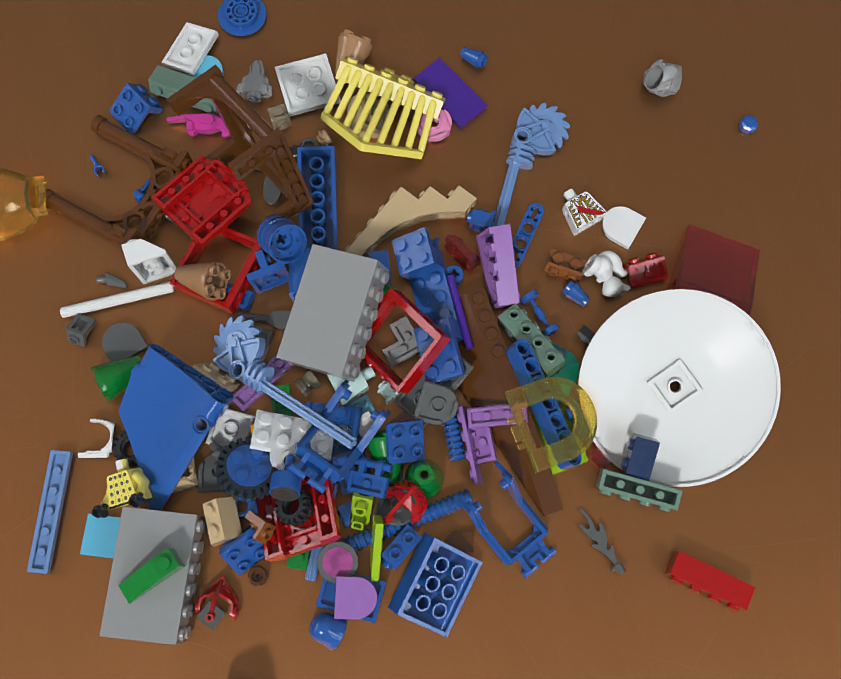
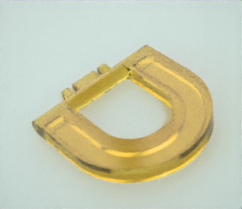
(583, 415)

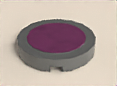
(337, 559)

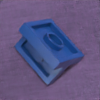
(269, 275)

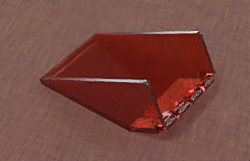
(716, 267)

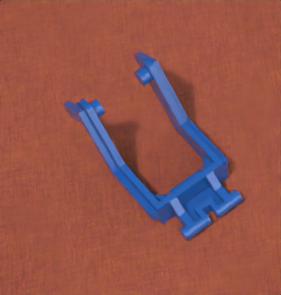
(318, 467)
(530, 548)

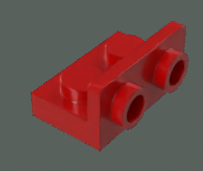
(646, 269)

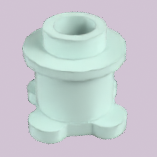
(388, 393)

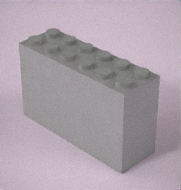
(333, 312)
(164, 610)

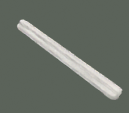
(116, 299)

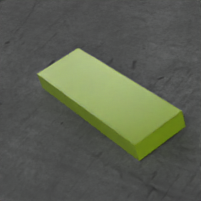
(376, 547)

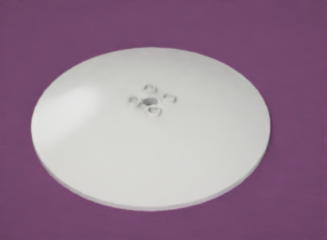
(723, 374)

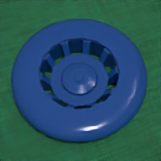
(241, 12)

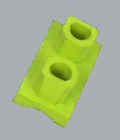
(361, 510)

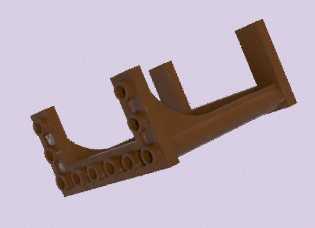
(241, 151)

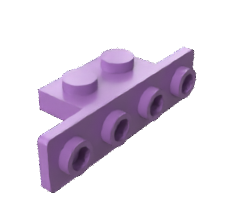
(479, 445)

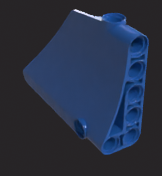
(164, 417)

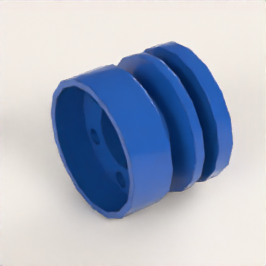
(289, 244)

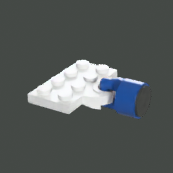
(279, 436)

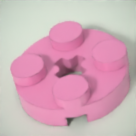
(442, 129)

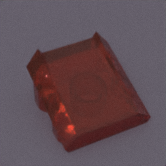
(461, 253)

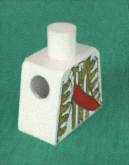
(581, 211)

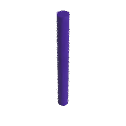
(460, 312)

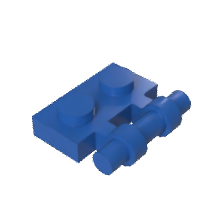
(370, 484)

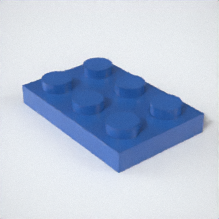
(327, 597)

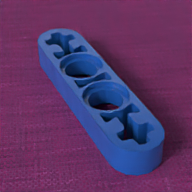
(527, 236)

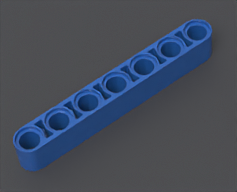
(522, 356)

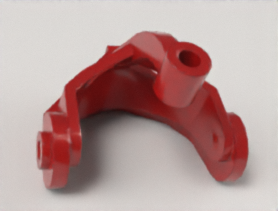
(417, 510)
(222, 589)

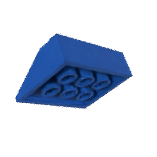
(435, 585)

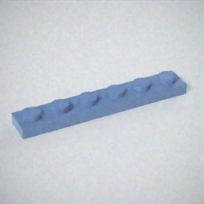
(50, 512)

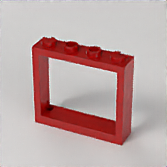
(241, 283)
(441, 339)

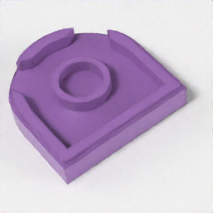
(354, 597)

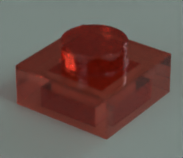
(599, 458)

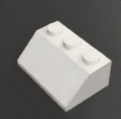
(148, 260)

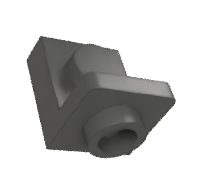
(79, 329)

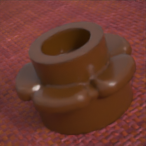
(263, 575)

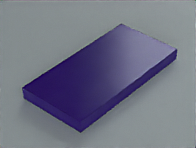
(460, 99)

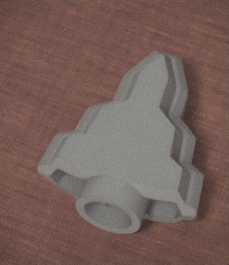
(255, 83)

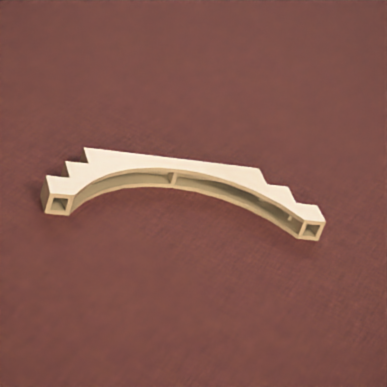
(406, 210)

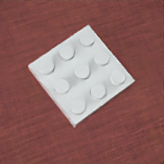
(306, 84)

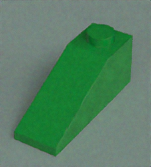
(151, 574)

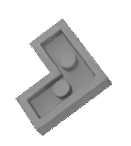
(406, 345)

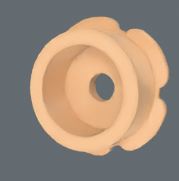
(324, 138)

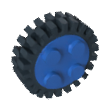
(244, 471)

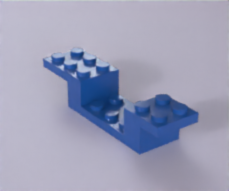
(428, 277)

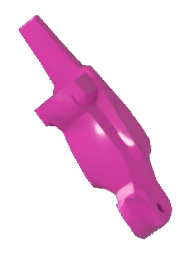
(201, 123)

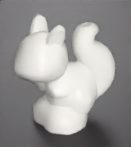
(604, 267)

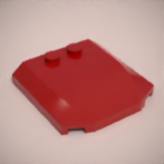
(203, 199)
(293, 540)

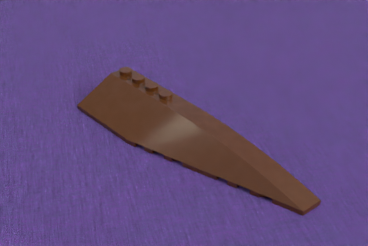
(486, 387)

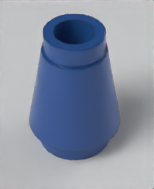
(474, 57)
(575, 293)

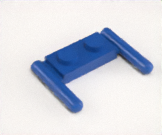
(342, 415)

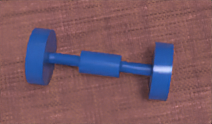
(530, 297)

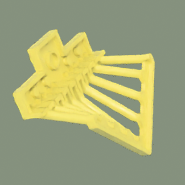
(390, 87)

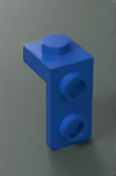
(400, 548)

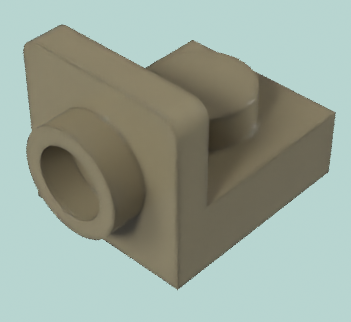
(279, 117)

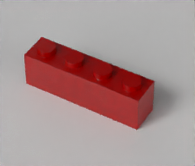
(710, 580)

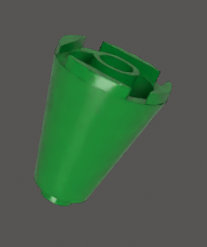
(114, 376)

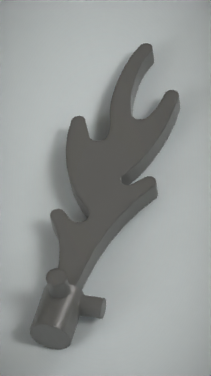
(601, 538)

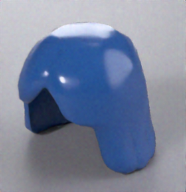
(327, 629)

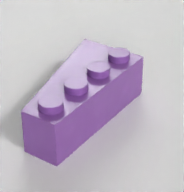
(499, 265)

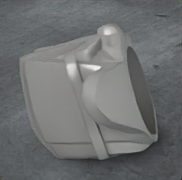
(663, 78)

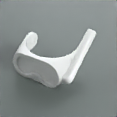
(104, 453)

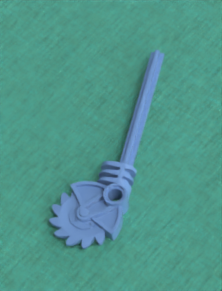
(542, 131)
(240, 355)

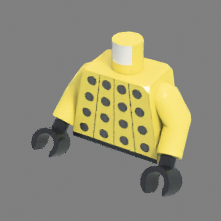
(124, 489)

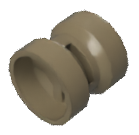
(307, 383)

